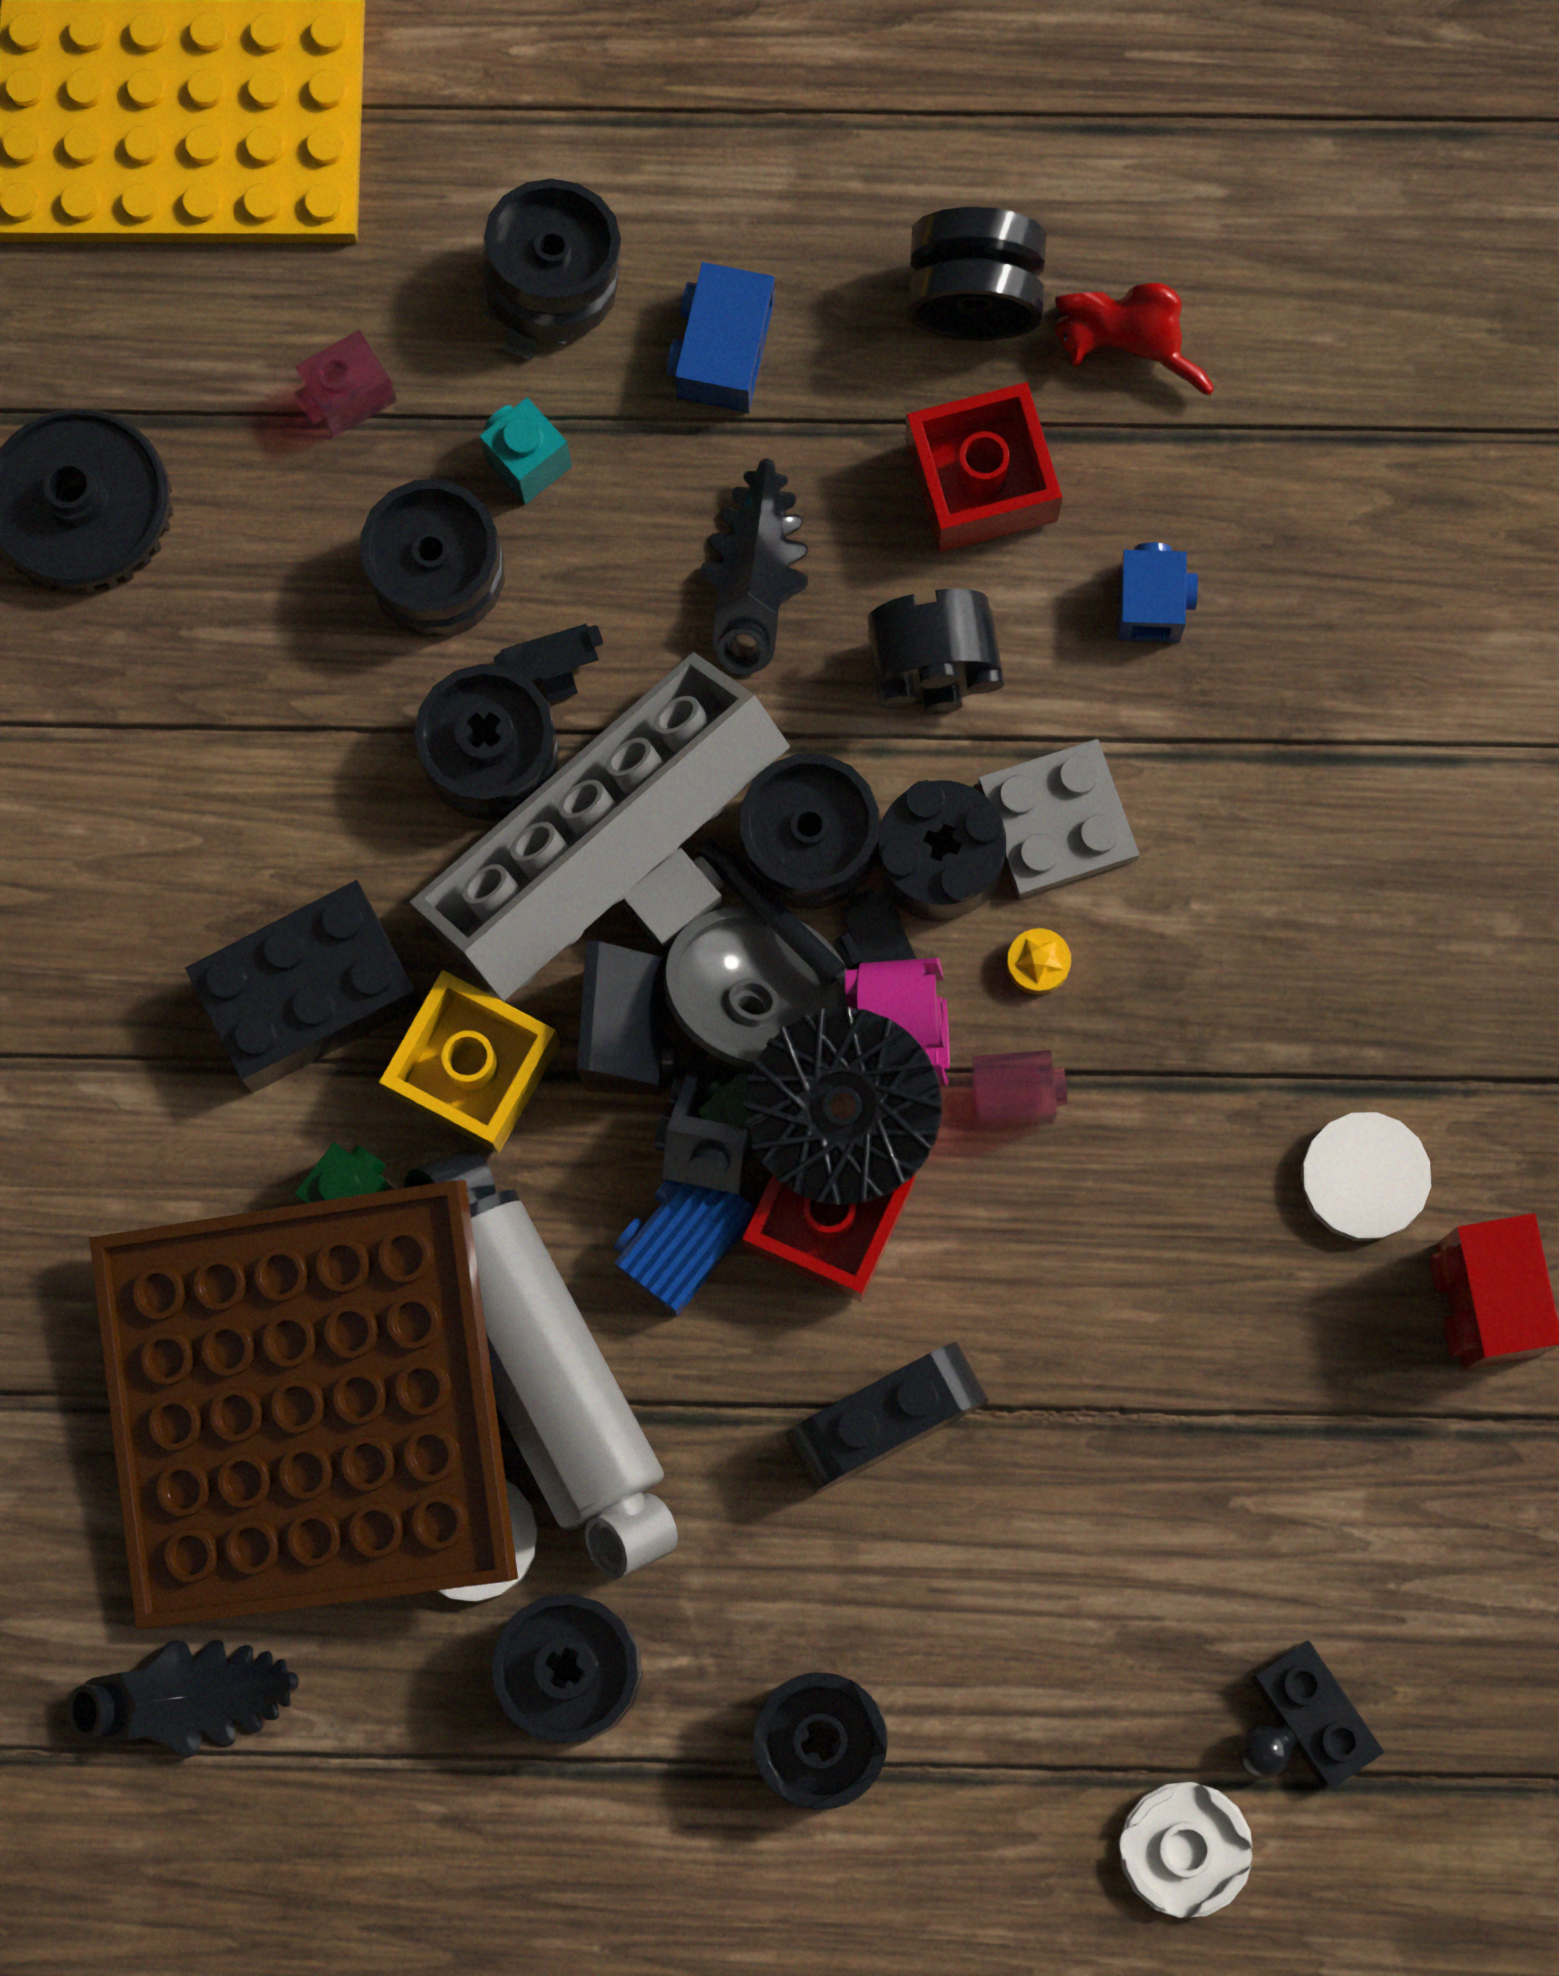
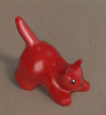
(1139, 323)

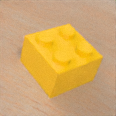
(470, 1061)

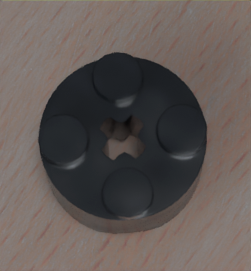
(934, 650)
(921, 820)
(857, 1754)

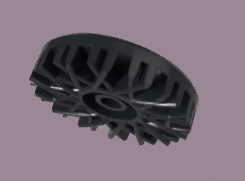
(105, 528)
(893, 1115)

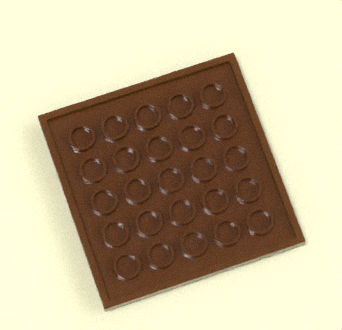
(303, 1406)

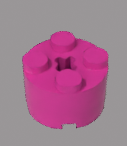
(908, 997)

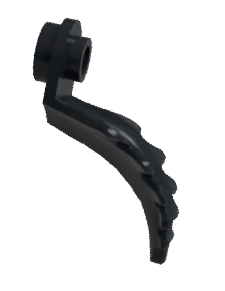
(754, 569)
(183, 1697)

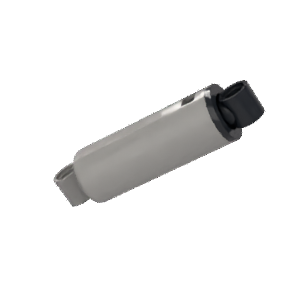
(557, 1383)

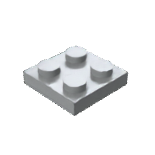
(1060, 818)

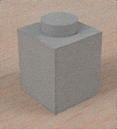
(673, 898)

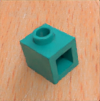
(525, 449)

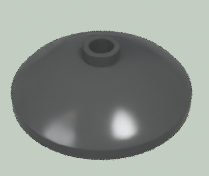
(739, 964)

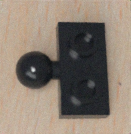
(1312, 1718)

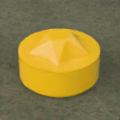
(1038, 961)

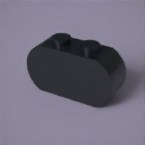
(886, 1417)

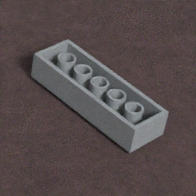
(600, 825)

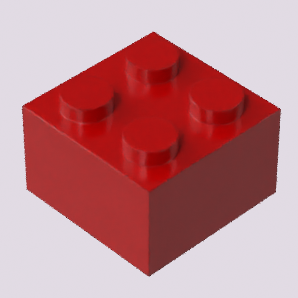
(983, 467)
(825, 1240)
(1496, 1292)

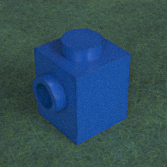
(1154, 593)

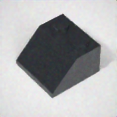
(624, 1022)

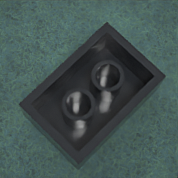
(303, 986)

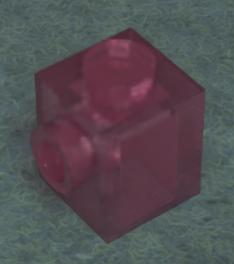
(344, 384)
(1017, 1089)

